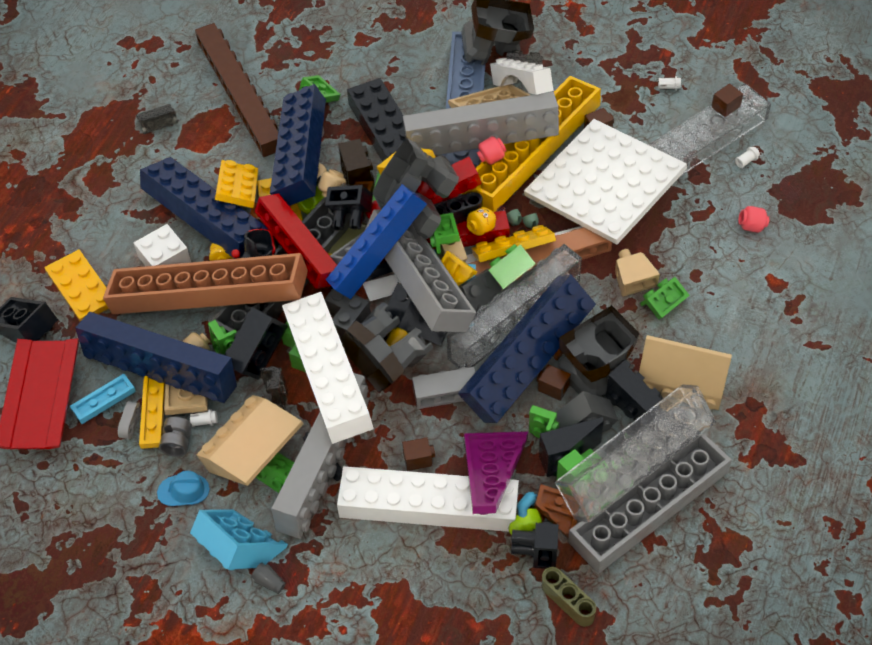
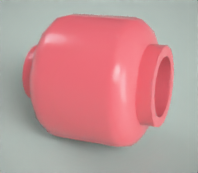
(491, 150)
(753, 219)

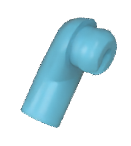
(525, 502)

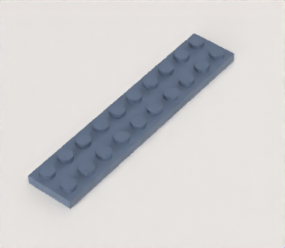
(463, 80)

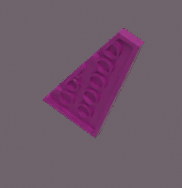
(490, 466)

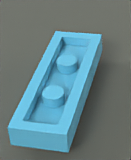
(102, 398)

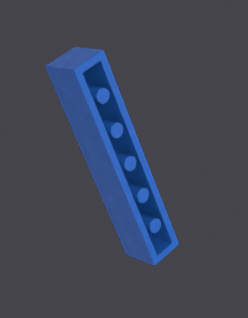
(376, 241)

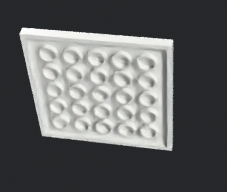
(605, 180)

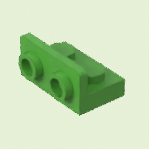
(327, 90)
(445, 233)
(665, 298)
(219, 338)
(542, 421)
(276, 472)

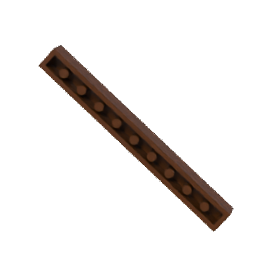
(238, 88)

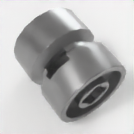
(175, 436)

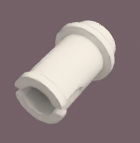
(669, 83)
(751, 154)
(204, 418)

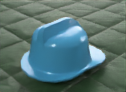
(183, 489)

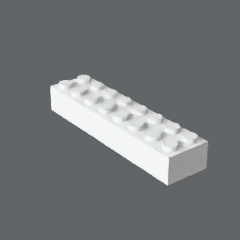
(327, 368)
(419, 499)

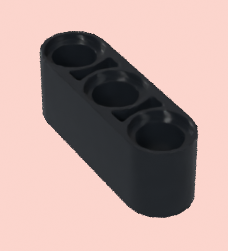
(460, 206)

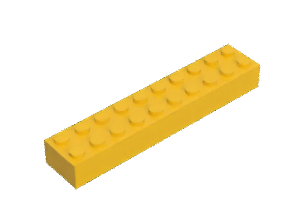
(523, 158)

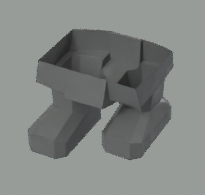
(410, 167)

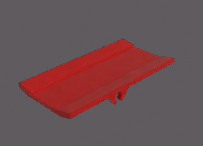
(38, 394)

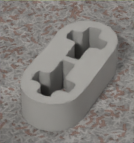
(129, 420)

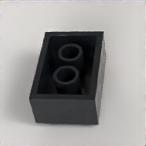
(255, 343)

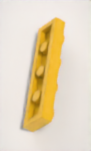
(152, 413)

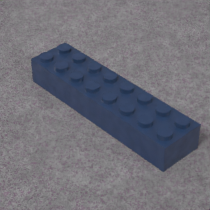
(298, 145)
(196, 204)
(526, 349)
(157, 357)

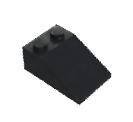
(409, 316)
(25, 319)
(561, 441)

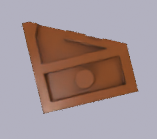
(553, 507)

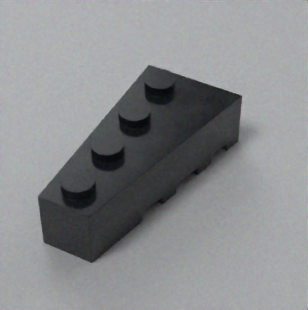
(630, 392)

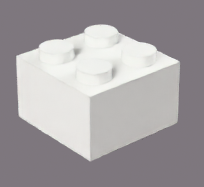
(162, 248)

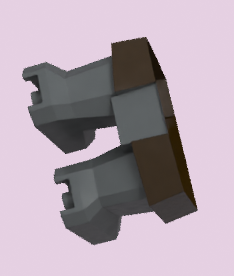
(496, 22)
(596, 349)
(373, 356)

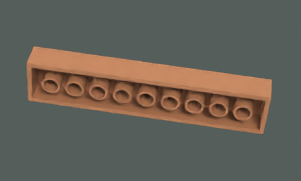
(206, 284)

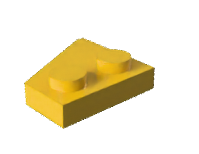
(457, 268)

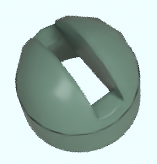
(514, 217)
(530, 220)

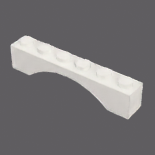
(534, 77)

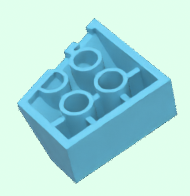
(234, 539)

